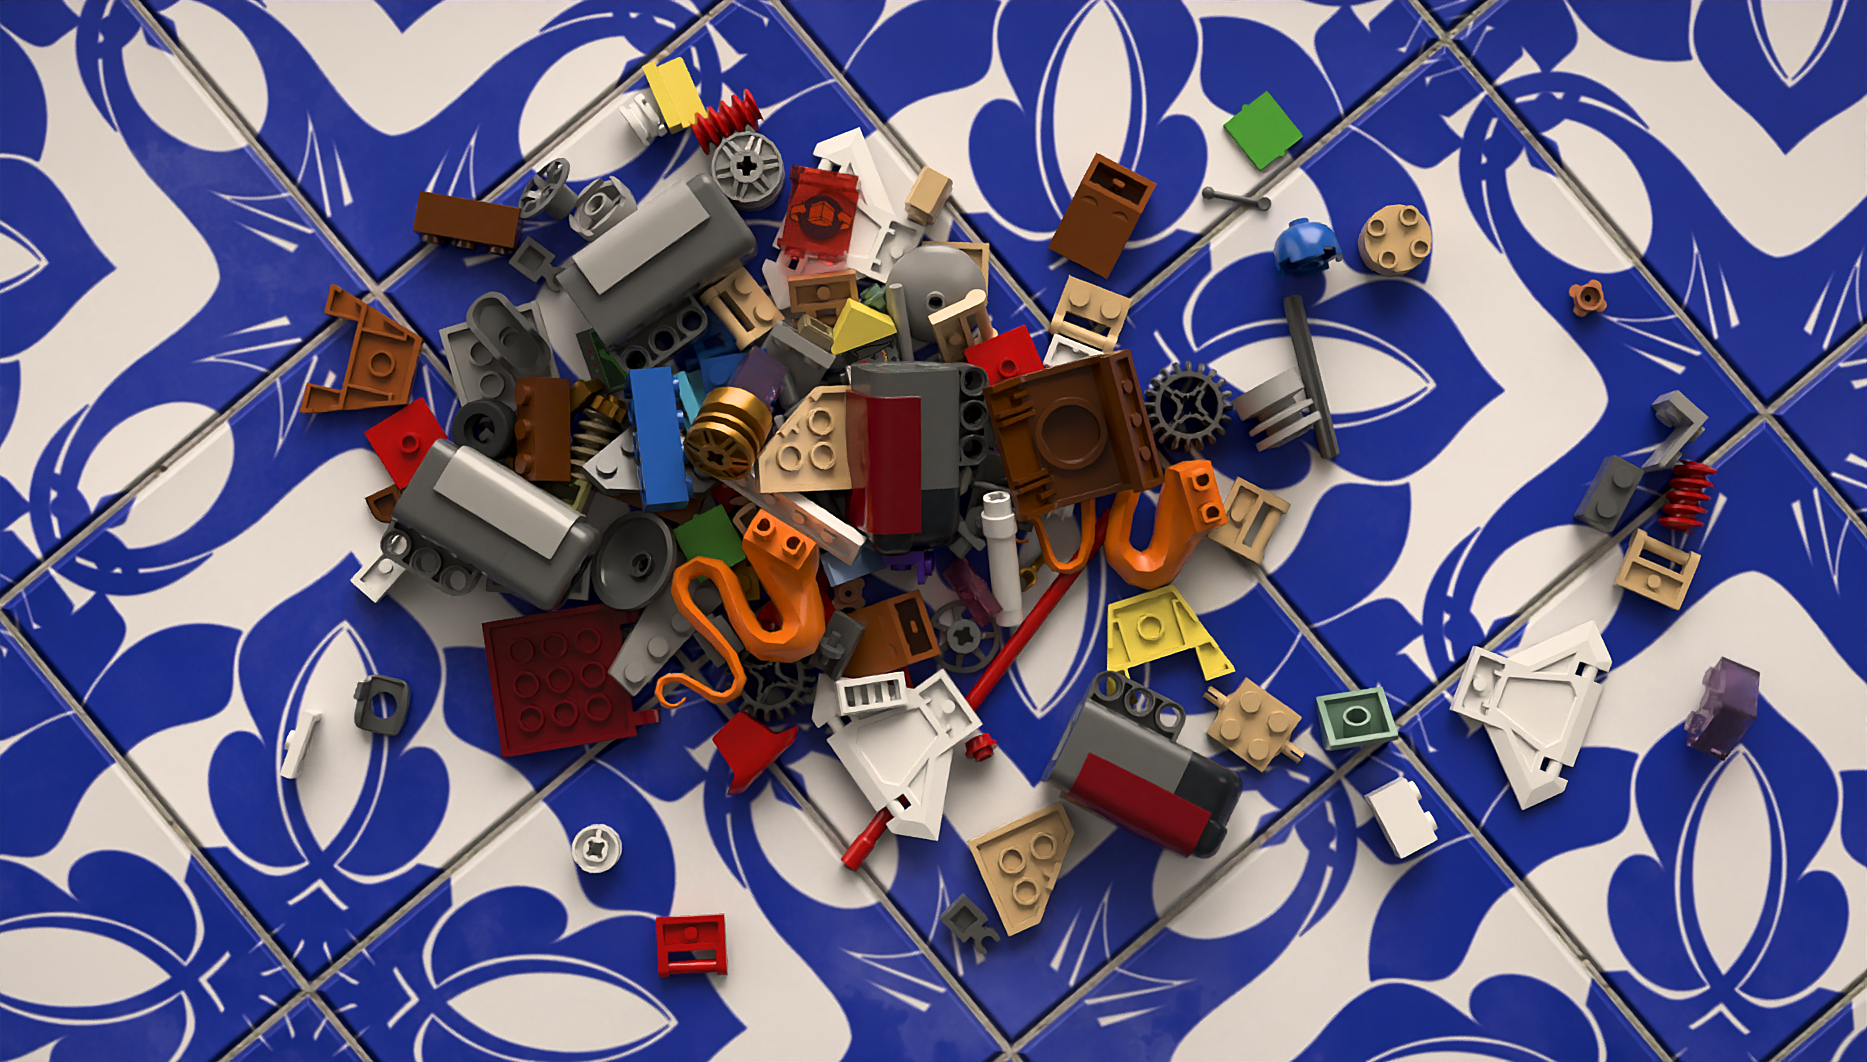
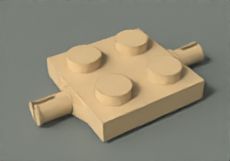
(1253, 724)

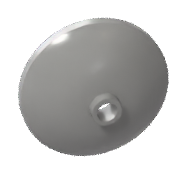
(930, 273)

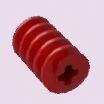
(726, 120)
(1687, 496)

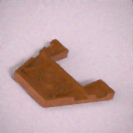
(379, 364)

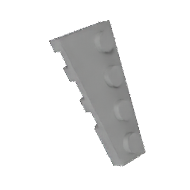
(659, 633)

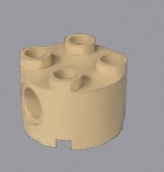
(1394, 240)

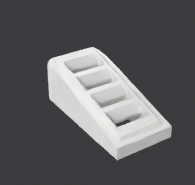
(841, 696)

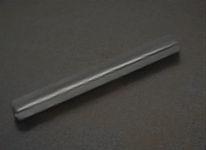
(1310, 375)

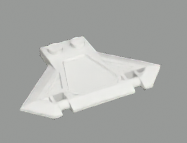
(877, 233)
(1535, 706)
(901, 748)

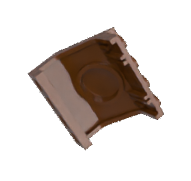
(1073, 433)

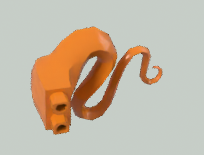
(1184, 514)
(787, 570)

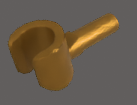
(1029, 573)

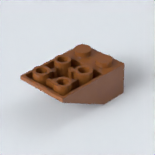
(1102, 215)
(894, 636)

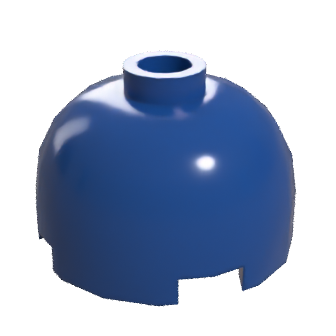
(1305, 248)

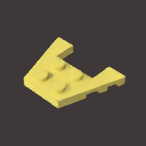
(1156, 627)

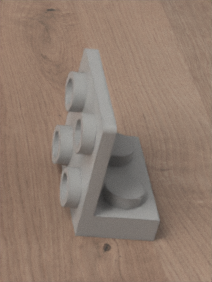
(803, 358)
(1680, 412)

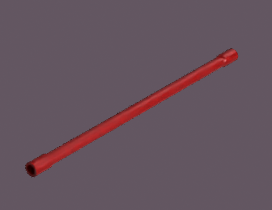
(866, 841)

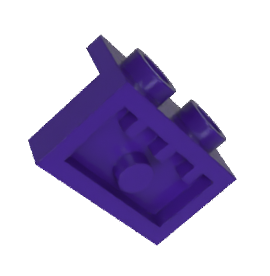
(922, 558)

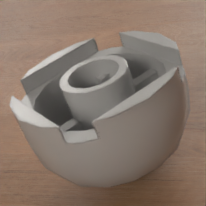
(601, 208)

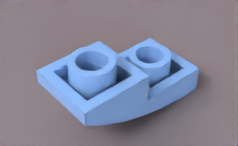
(840, 572)

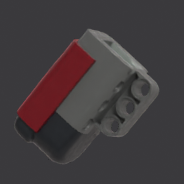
(908, 450)
(1138, 776)

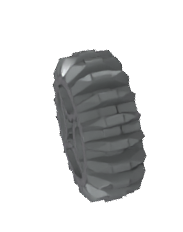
(1200, 415)
(759, 702)

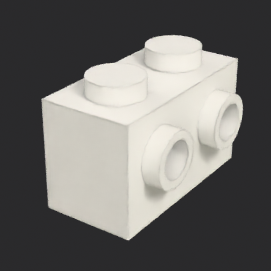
(1402, 817)

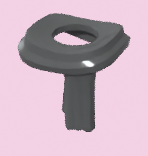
(364, 693)

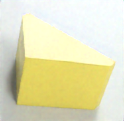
(859, 326)

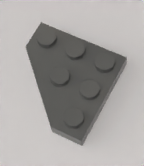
(615, 469)

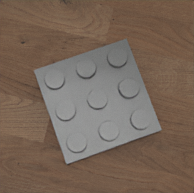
(478, 372)

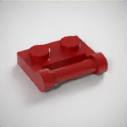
(691, 934)

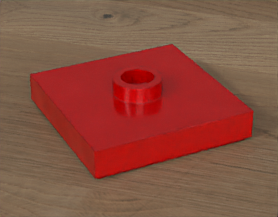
(1005, 355)
(405, 440)

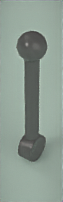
(1263, 203)

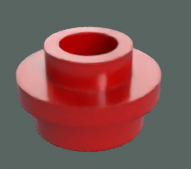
(980, 747)

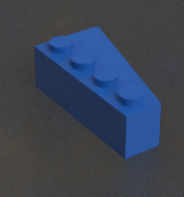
(658, 438)

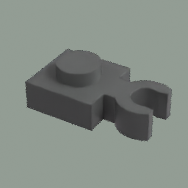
(534, 261)
(967, 921)

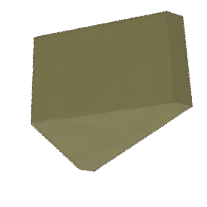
(576, 493)

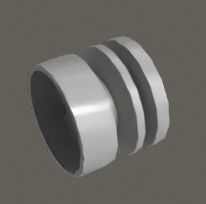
(762, 185)
(1276, 409)

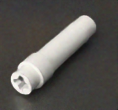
(1000, 528)

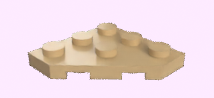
(808, 447)
(1023, 863)

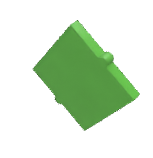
(1263, 131)
(710, 536)

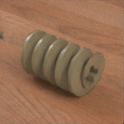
(592, 441)

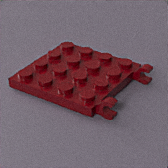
(555, 679)

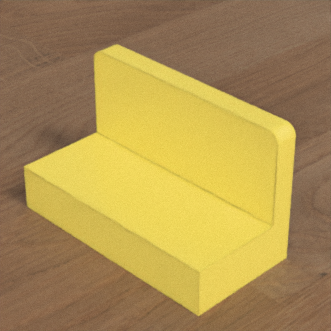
(674, 93)

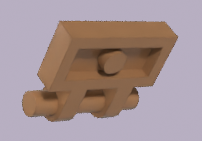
(822, 292)

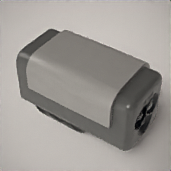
(655, 265)
(492, 524)

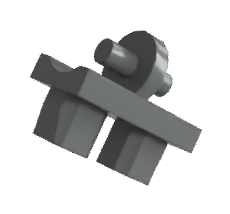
(969, 533)
(837, 645)

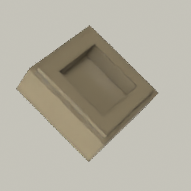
(815, 331)

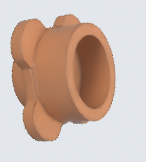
(1596, 294)
(855, 600)

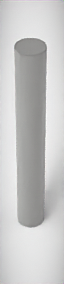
(901, 322)

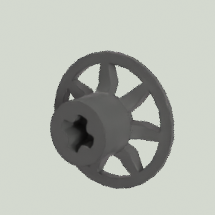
(552, 195)
(964, 638)

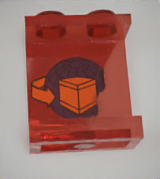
(820, 214)

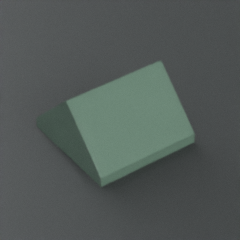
(1355, 719)

